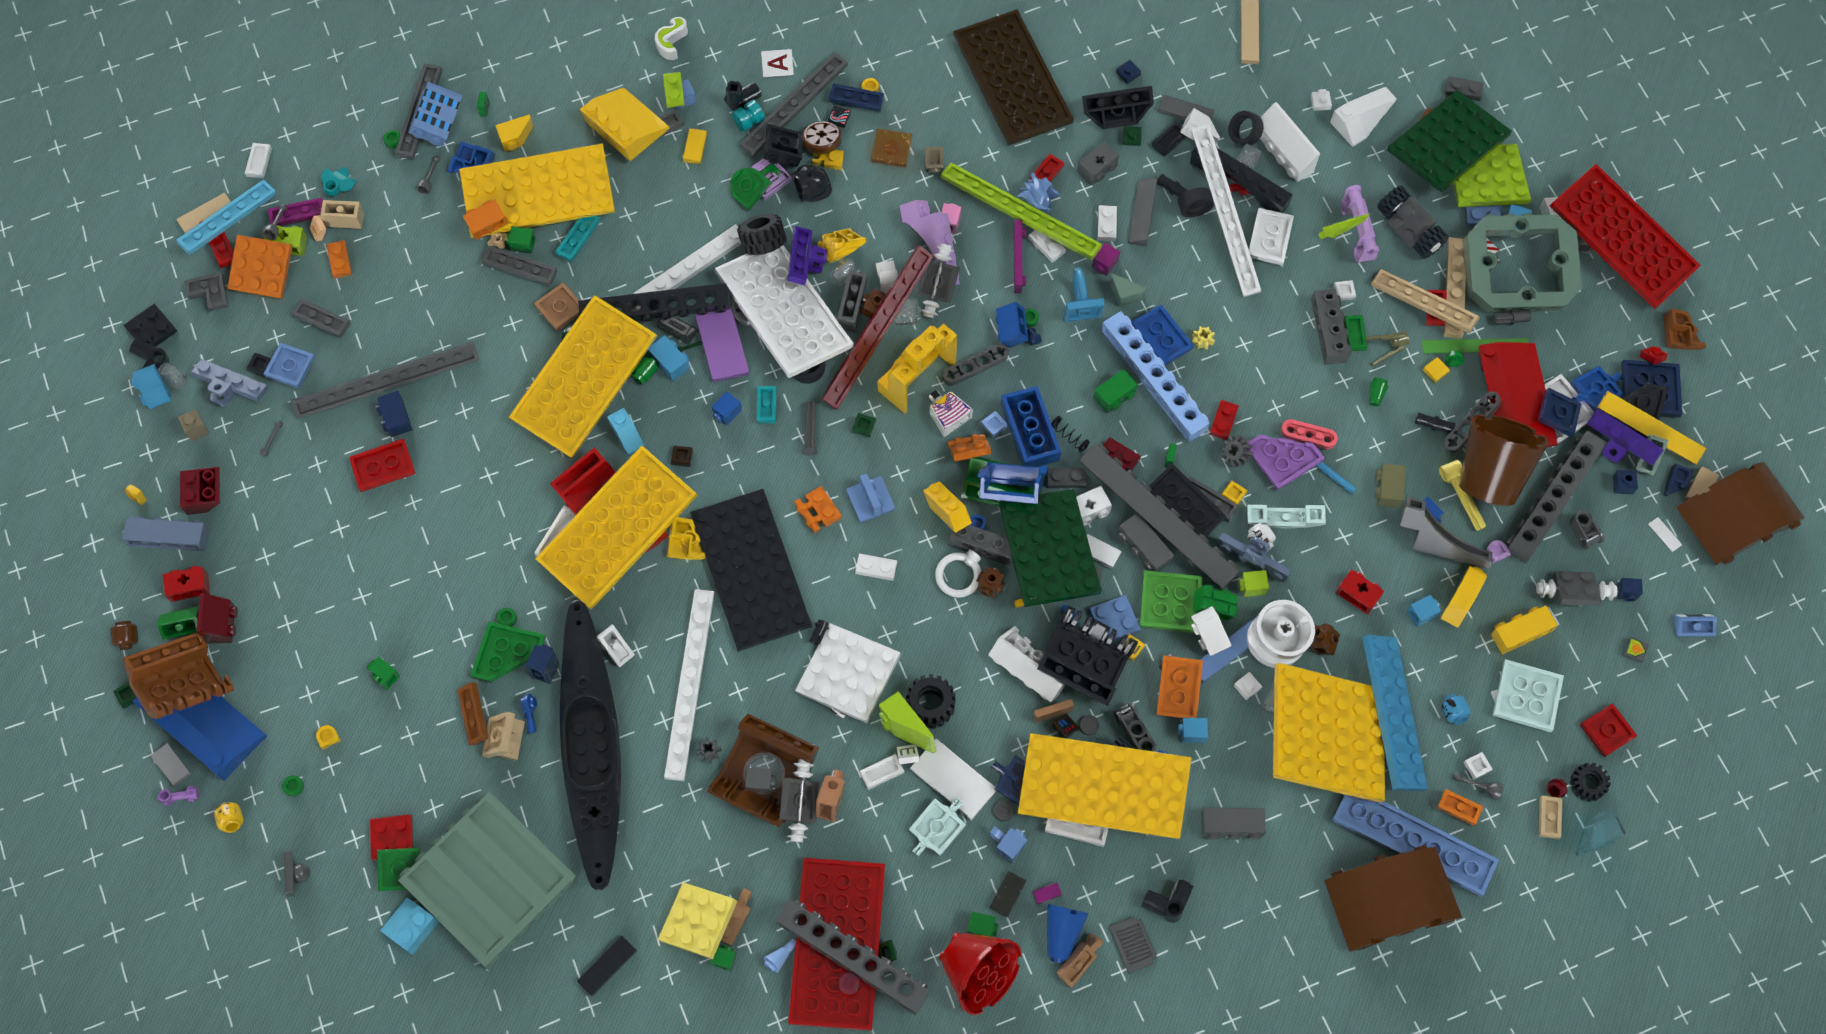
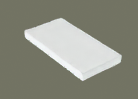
(954, 779)

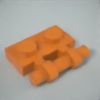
(969, 447)
(823, 507)

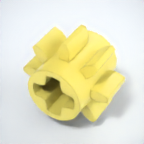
(1203, 337)

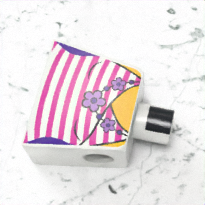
(949, 412)

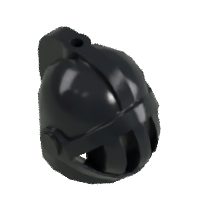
(812, 183)

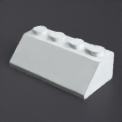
(1288, 143)

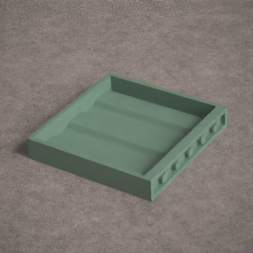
(487, 879)

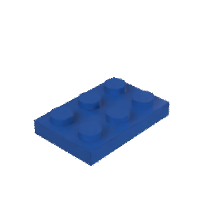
(1163, 334)

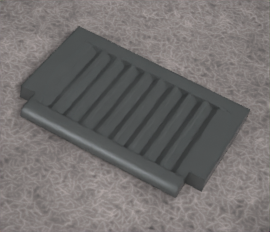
(1133, 944)

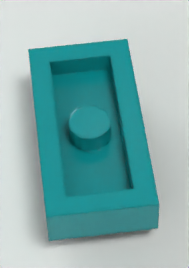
(766, 404)

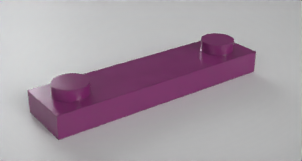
(1019, 233)

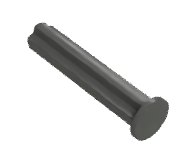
(809, 441)

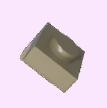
(934, 159)

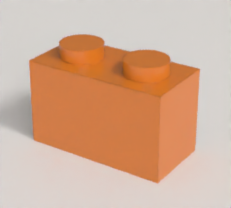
(485, 219)

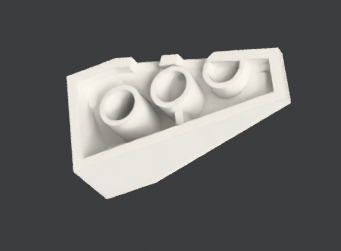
(1361, 115)

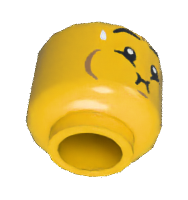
(228, 817)

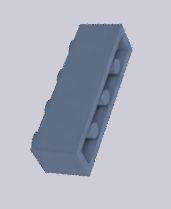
(165, 534)

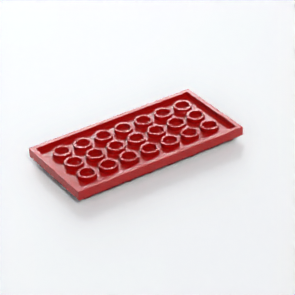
(1625, 236)
(851, 899)

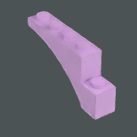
(932, 227)

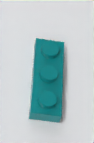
(577, 237)

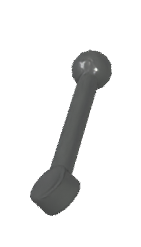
(264, 451)

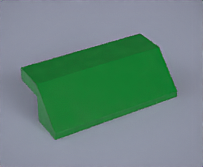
(972, 483)

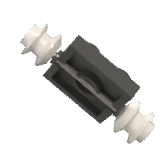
(938, 281)
(1576, 588)
(799, 800)

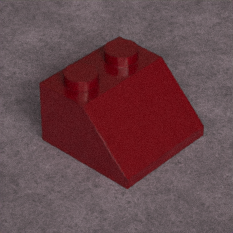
(216, 619)

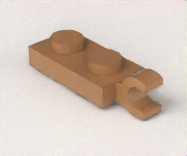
(737, 919)
(1079, 960)

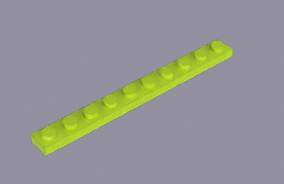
(1021, 211)

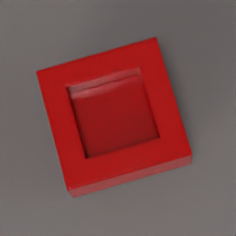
(1653, 355)

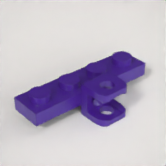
(803, 257)
(1623, 439)

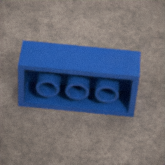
(1030, 427)

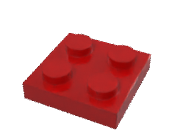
(391, 833)

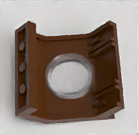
(760, 747)

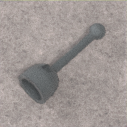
(424, 185)
(271, 230)
(1493, 789)

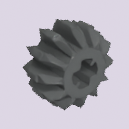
(1242, 453)

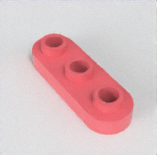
(1317, 434)

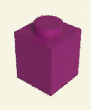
(1105, 259)

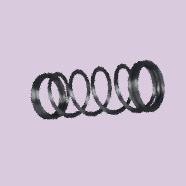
(1085, 443)

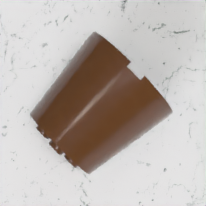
(1499, 459)

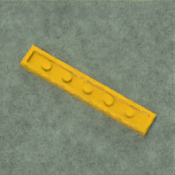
(1648, 425)

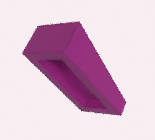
(1047, 893)

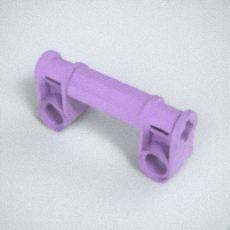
(1354, 204)

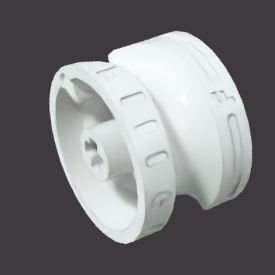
(1280, 633)

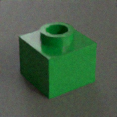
(724, 958)

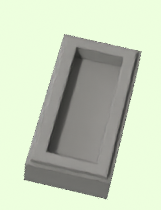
(171, 764)

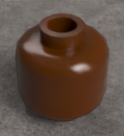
(124, 635)

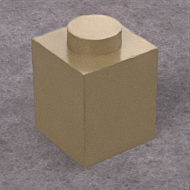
(193, 425)

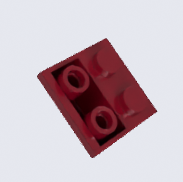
(199, 490)

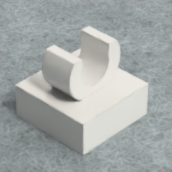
(1321, 100)

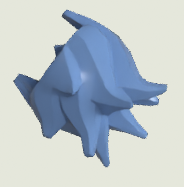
(1038, 193)

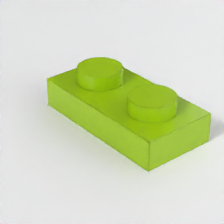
(673, 89)

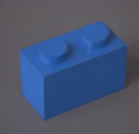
(1012, 324)

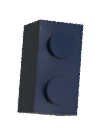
(394, 414)
(542, 663)

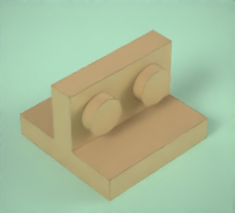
(503, 736)

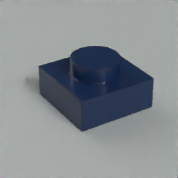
(1128, 71)

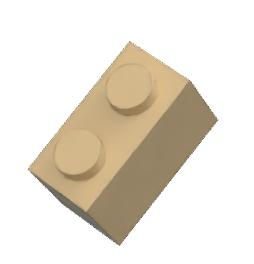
(342, 214)

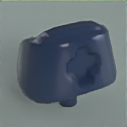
(1033, 337)

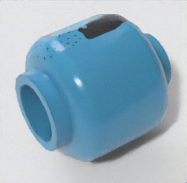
(1456, 709)

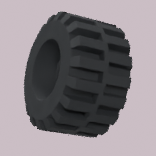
(761, 234)
(934, 686)

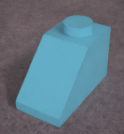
(625, 431)

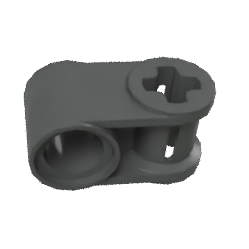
(1586, 532)

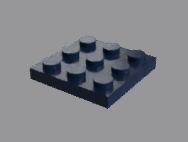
(1664, 374)

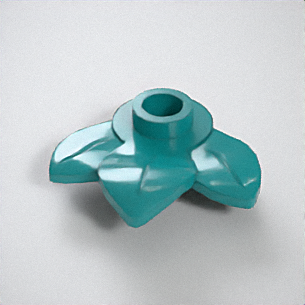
(339, 180)

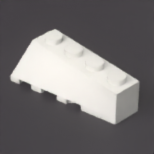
(1022, 662)

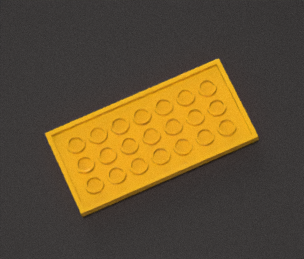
(542, 187)
(583, 376)
(616, 527)
(1105, 786)

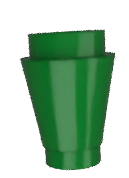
(1377, 391)

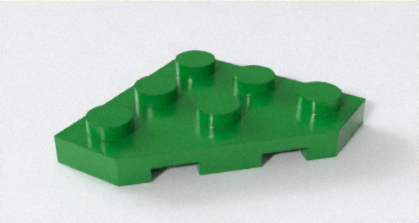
(503, 651)

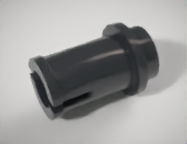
(819, 632)

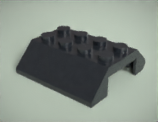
(1085, 656)

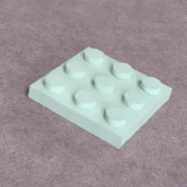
(1528, 695)

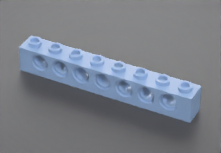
(1189, 428)

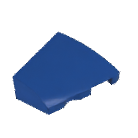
(469, 156)

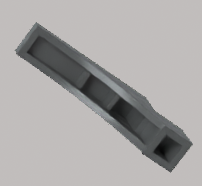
(1436, 539)

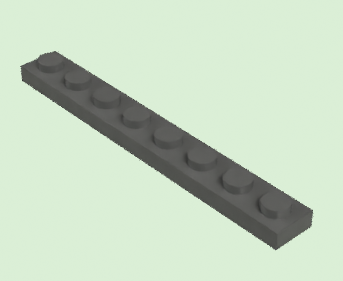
(795, 102)

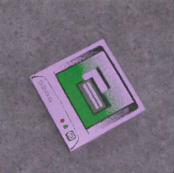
(774, 173)

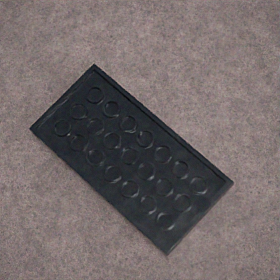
(751, 570)

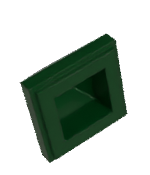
(887, 950)

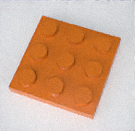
(259, 266)

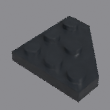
(1649, 399)

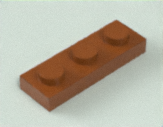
(472, 713)

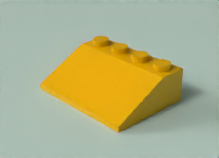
(623, 122)

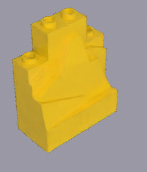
(915, 360)

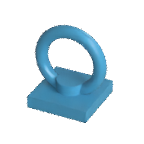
(1082, 307)

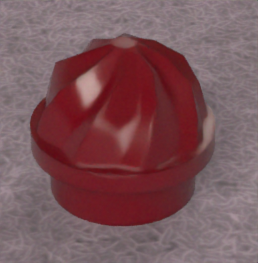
(1557, 788)

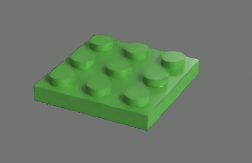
(1168, 601)

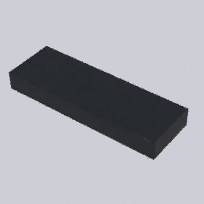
(606, 966)

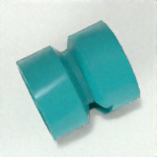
(747, 116)

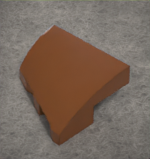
(1680, 331)

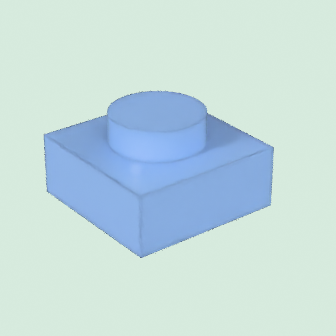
(994, 424)

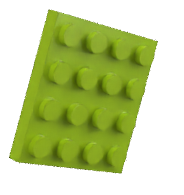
(1494, 180)

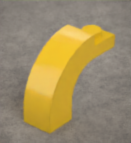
(1464, 596)

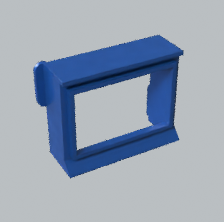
(1011, 475)

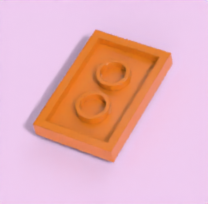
(1179, 687)

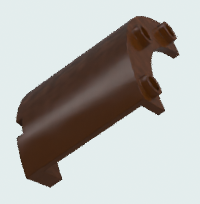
(1740, 512)
(1392, 897)

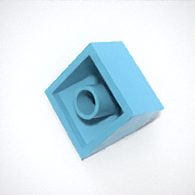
(409, 926)

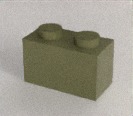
(1390, 485)

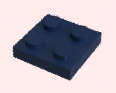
(1559, 412)

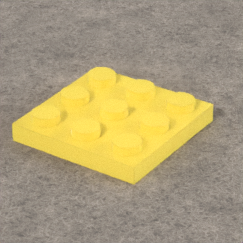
(697, 920)

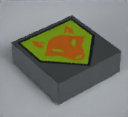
(1635, 649)

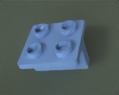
(870, 498)

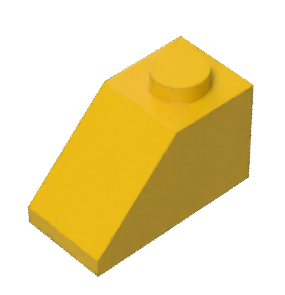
(514, 132)

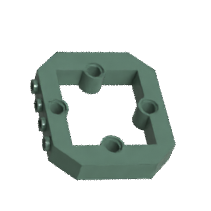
(1565, 249)

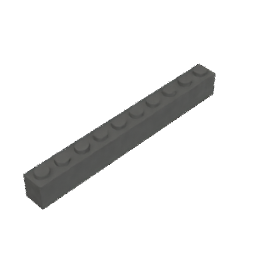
(1158, 516)

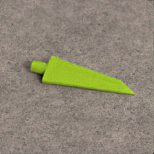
(1339, 228)

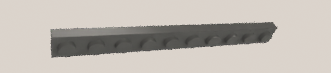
(385, 380)

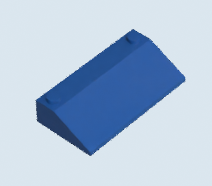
(213, 733)

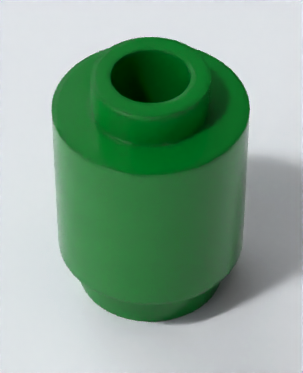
(644, 370)

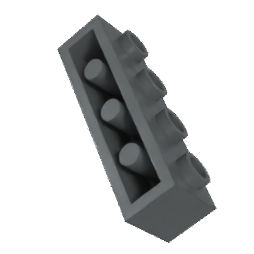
(1330, 326)

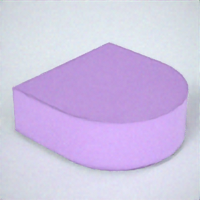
(1499, 550)

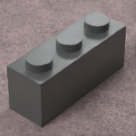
(851, 300)
(1145, 543)
(1233, 823)

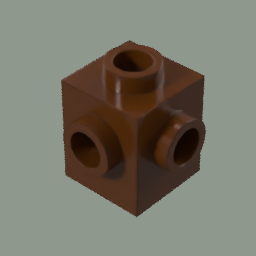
(871, 302)
(987, 587)
(1325, 640)

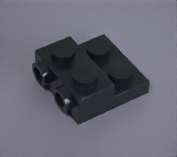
(783, 146)

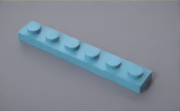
(226, 217)

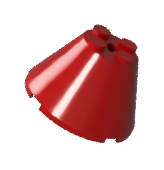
(980, 969)

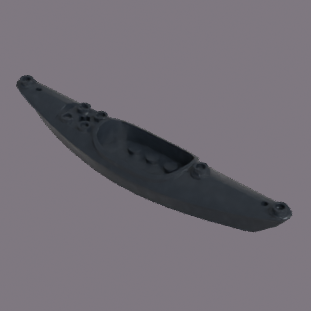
(589, 746)

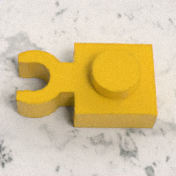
(831, 160)

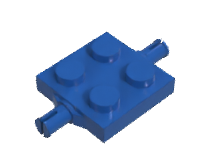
(1594, 385)

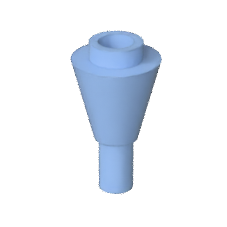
(776, 959)

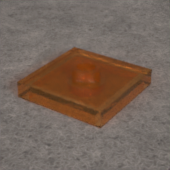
(891, 148)

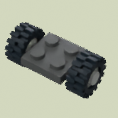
(1412, 222)

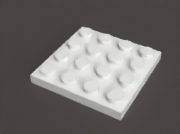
(848, 673)

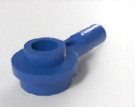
(528, 706)

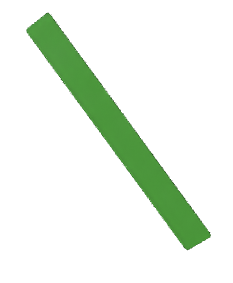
(1461, 345)

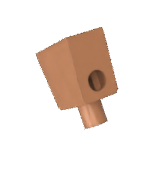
(830, 796)

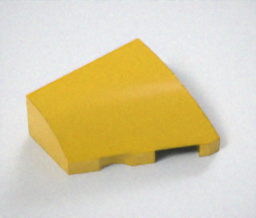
(683, 541)

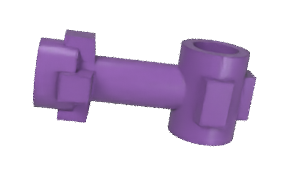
(169, 798)

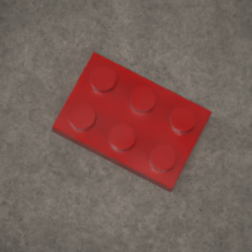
(382, 465)

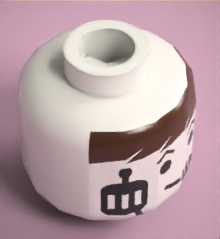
(1263, 532)

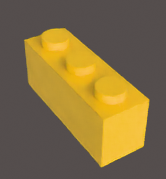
(947, 506)
(1523, 629)

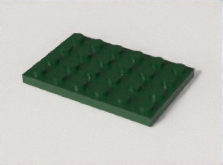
(1449, 141)
(1050, 549)

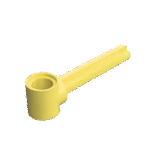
(1451, 473)

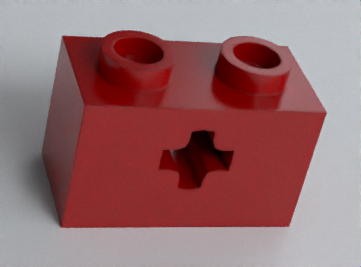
(186, 583)
(1350, 592)

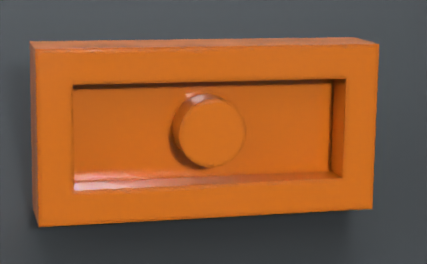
(339, 259)
(1460, 807)

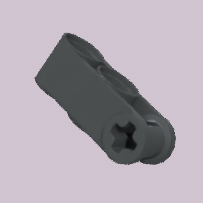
(1128, 719)

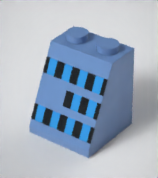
(434, 114)

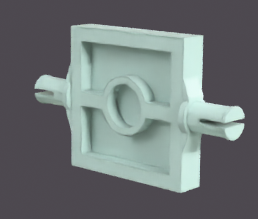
(937, 827)

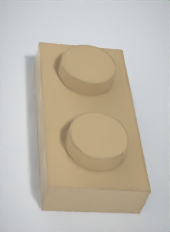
(1550, 817)

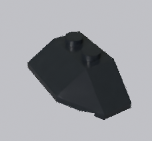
(1118, 107)

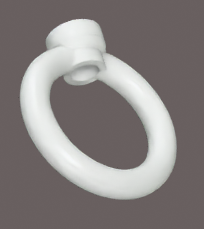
(971, 559)

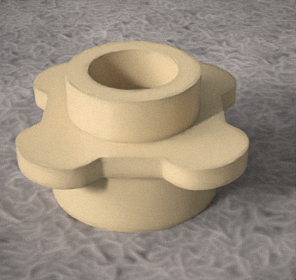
(497, 244)

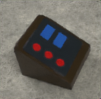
(1065, 726)

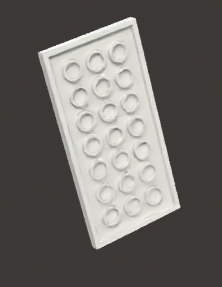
(783, 313)

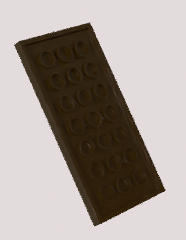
(1013, 77)

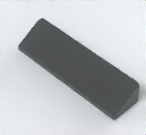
(1142, 211)

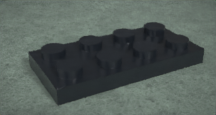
(1187, 501)

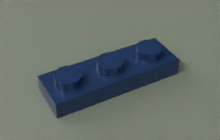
(856, 97)

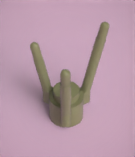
(1397, 340)

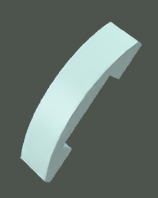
(1287, 517)

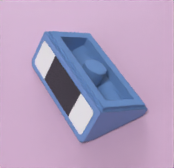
(1695, 624)

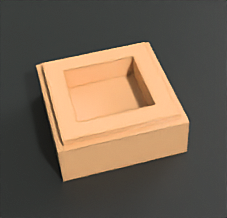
(317, 228)

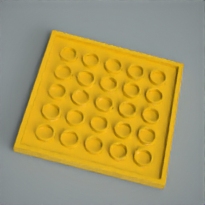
(1327, 734)

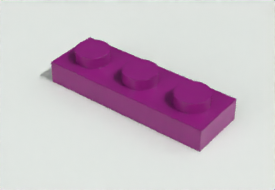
(297, 212)

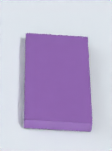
(722, 345)

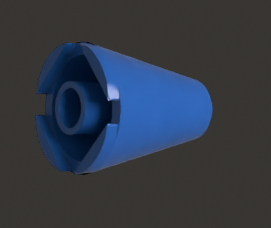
(1063, 931)

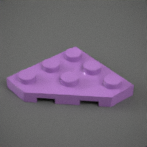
(1284, 459)

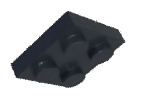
(151, 326)

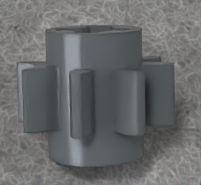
(708, 745)

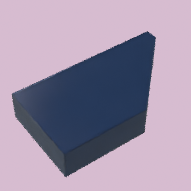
(1678, 479)

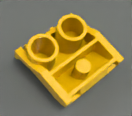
(840, 244)

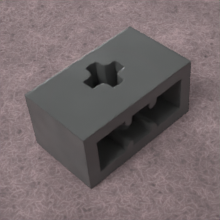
(1098, 163)

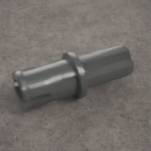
(1512, 317)

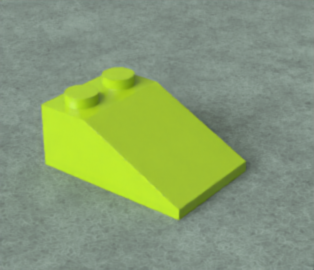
(905, 723)

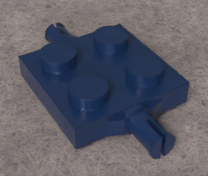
(1010, 779)

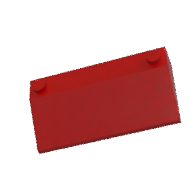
(1516, 376)
(584, 480)

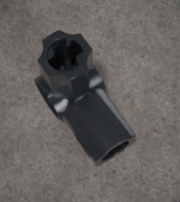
(738, 96)
(148, 353)
(1178, 899)

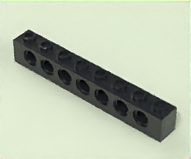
(664, 297)

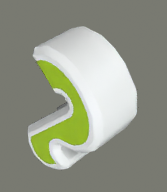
(668, 35)

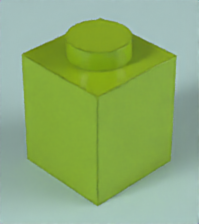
(1253, 583)

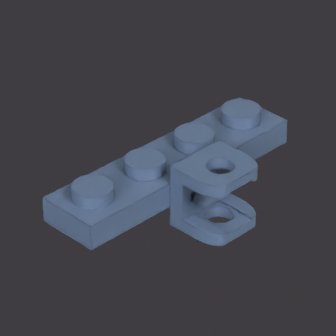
(226, 382)
(1255, 555)

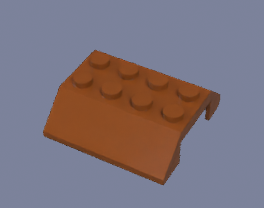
(174, 676)

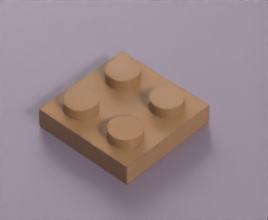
(558, 306)

